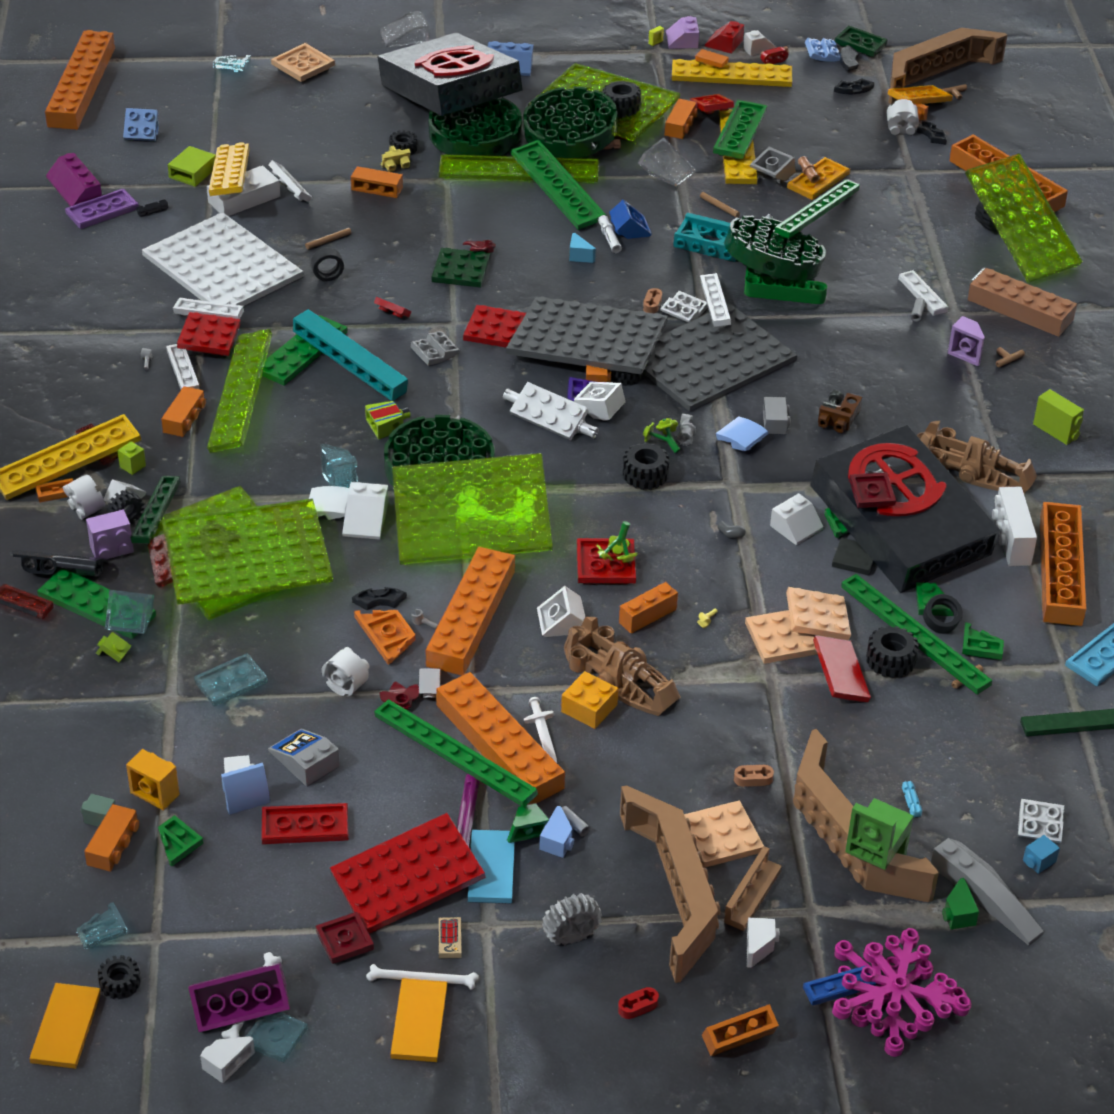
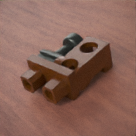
(839, 416)

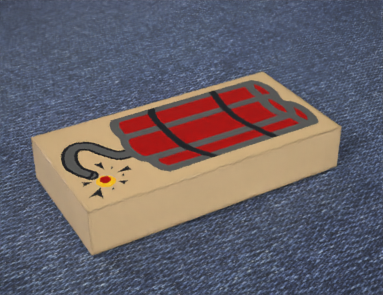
(450, 937)

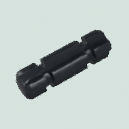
(152, 207)

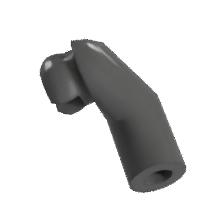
(731, 531)

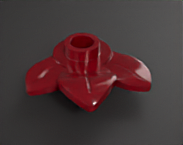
(484, 246)
(401, 695)

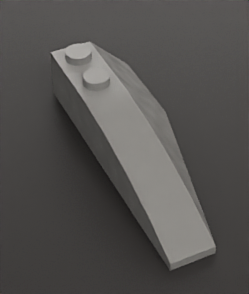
(987, 888)

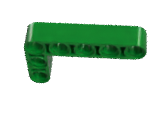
(784, 289)

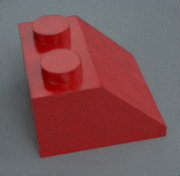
(727, 37)

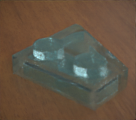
(231, 63)
(102, 928)

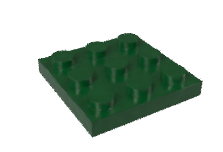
(460, 267)

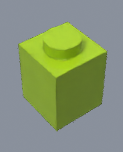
(131, 458)

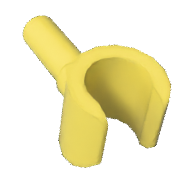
(705, 618)

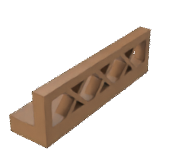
(751, 890)

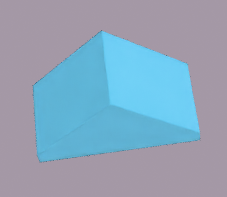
(581, 250)

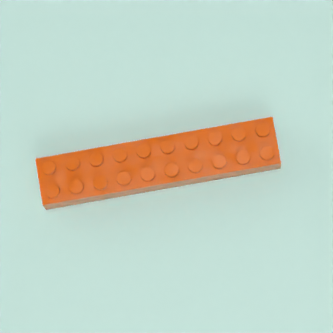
(80, 80)

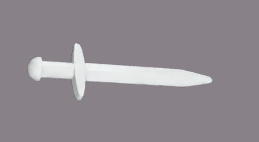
(539, 719)

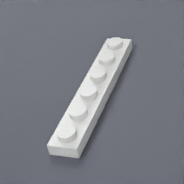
(715, 300)

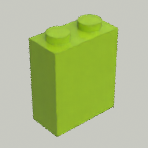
(191, 166)
(1058, 417)

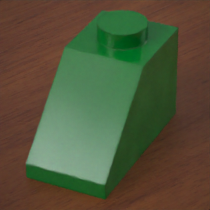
(527, 823)
(960, 907)

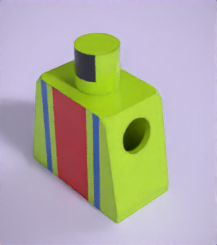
(385, 417)

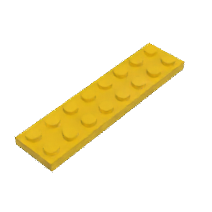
(732, 73)
(229, 169)
(738, 170)
(66, 456)

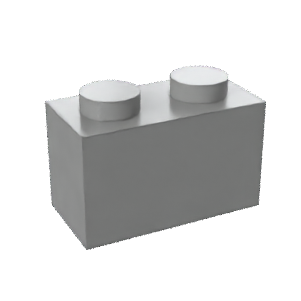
(775, 415)

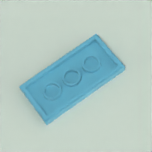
(1095, 659)
(497, 862)

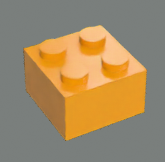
(589, 699)
(153, 779)

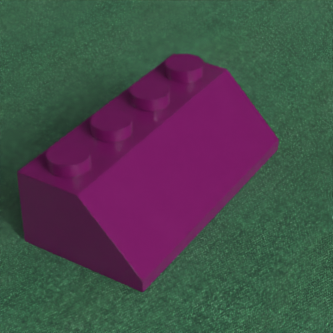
(73, 180)
(239, 997)

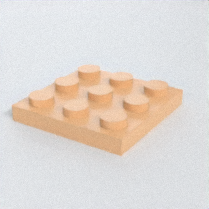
(303, 62)
(818, 613)
(775, 638)
(724, 833)

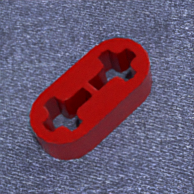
(774, 55)
(638, 1003)

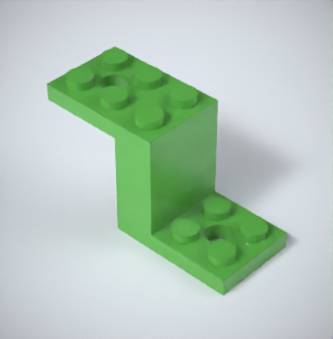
(878, 833)

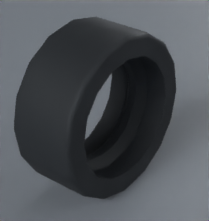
(327, 275)
(952, 604)

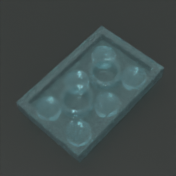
(230, 679)

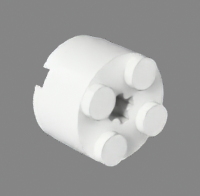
(902, 117)
(84, 496)
(345, 672)

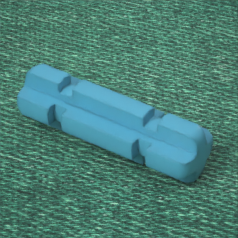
(912, 799)

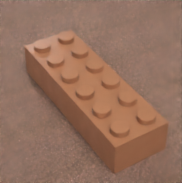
(1022, 301)

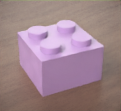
(110, 535)

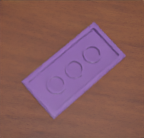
(101, 208)

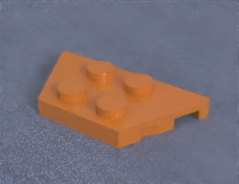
(387, 632)

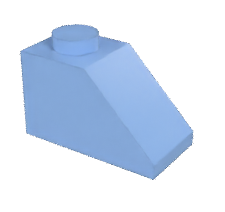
(557, 834)

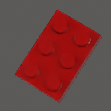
(713, 102)

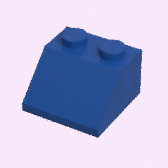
(629, 221)

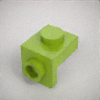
(113, 646)

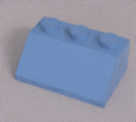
(520, 52)

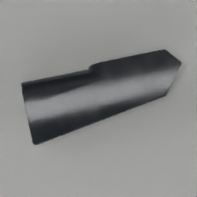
(84, 565)

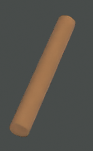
(722, 206)
(328, 238)

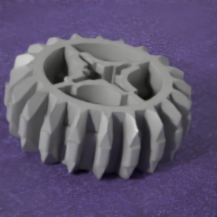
(572, 919)

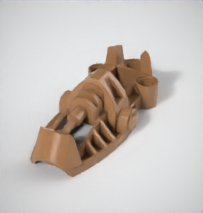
(976, 459)
(618, 667)

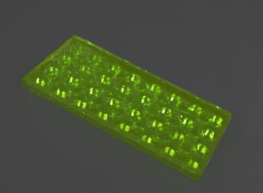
(1023, 217)

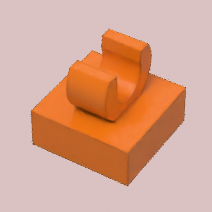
(922, 111)

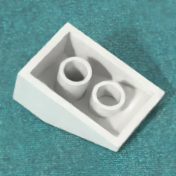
(365, 510)

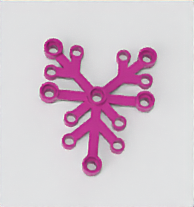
(845, 952)
(899, 985)

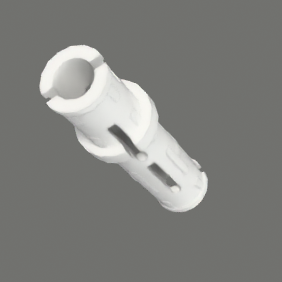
(608, 230)

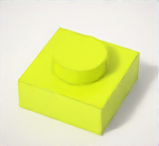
(656, 35)

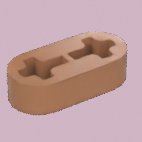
(653, 298)
(753, 775)

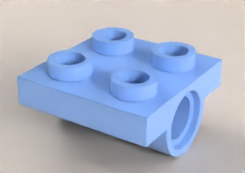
(141, 124)

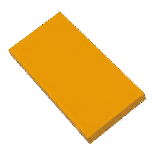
(921, 94)
(829, 172)
(419, 1020)
(65, 1025)

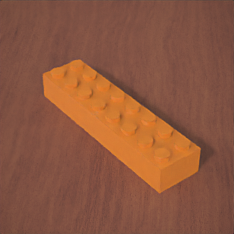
(976, 152)
(1062, 564)
(470, 611)
(499, 735)

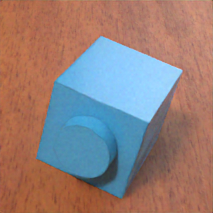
(1041, 854)

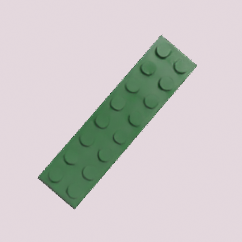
(558, 184)

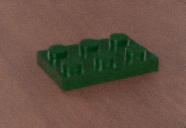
(861, 41)

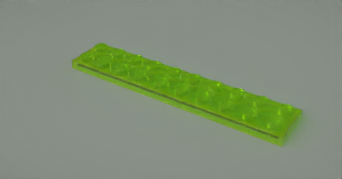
(508, 168)
(240, 391)

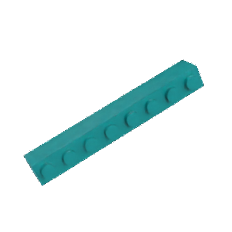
(350, 355)

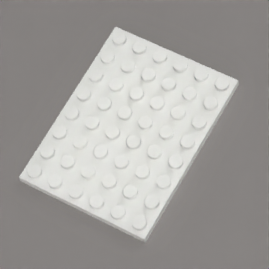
(222, 262)

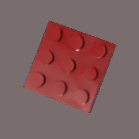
(492, 325)
(208, 333)
(596, 569)

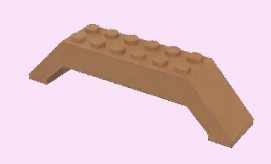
(945, 53)
(831, 814)
(684, 872)

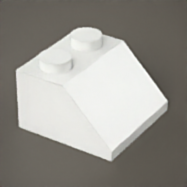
(601, 399)
(796, 519)
(560, 613)

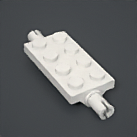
(550, 411)

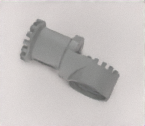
(686, 430)

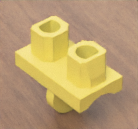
(395, 157)

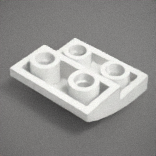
(684, 307)
(330, 501)
(1040, 819)

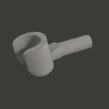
(146, 354)
(419, 619)

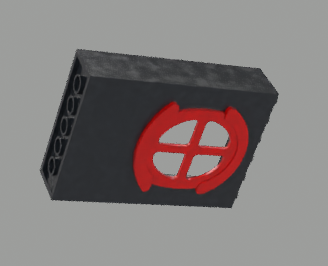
(450, 73)
(914, 537)

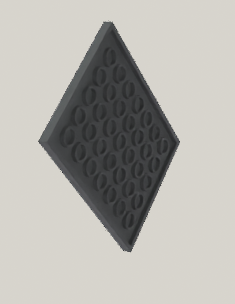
(587, 335)
(708, 361)

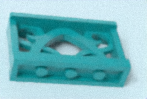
(697, 227)

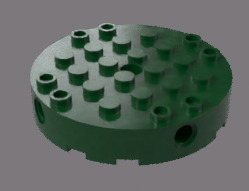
(571, 121)
(478, 130)
(758, 247)
(435, 442)

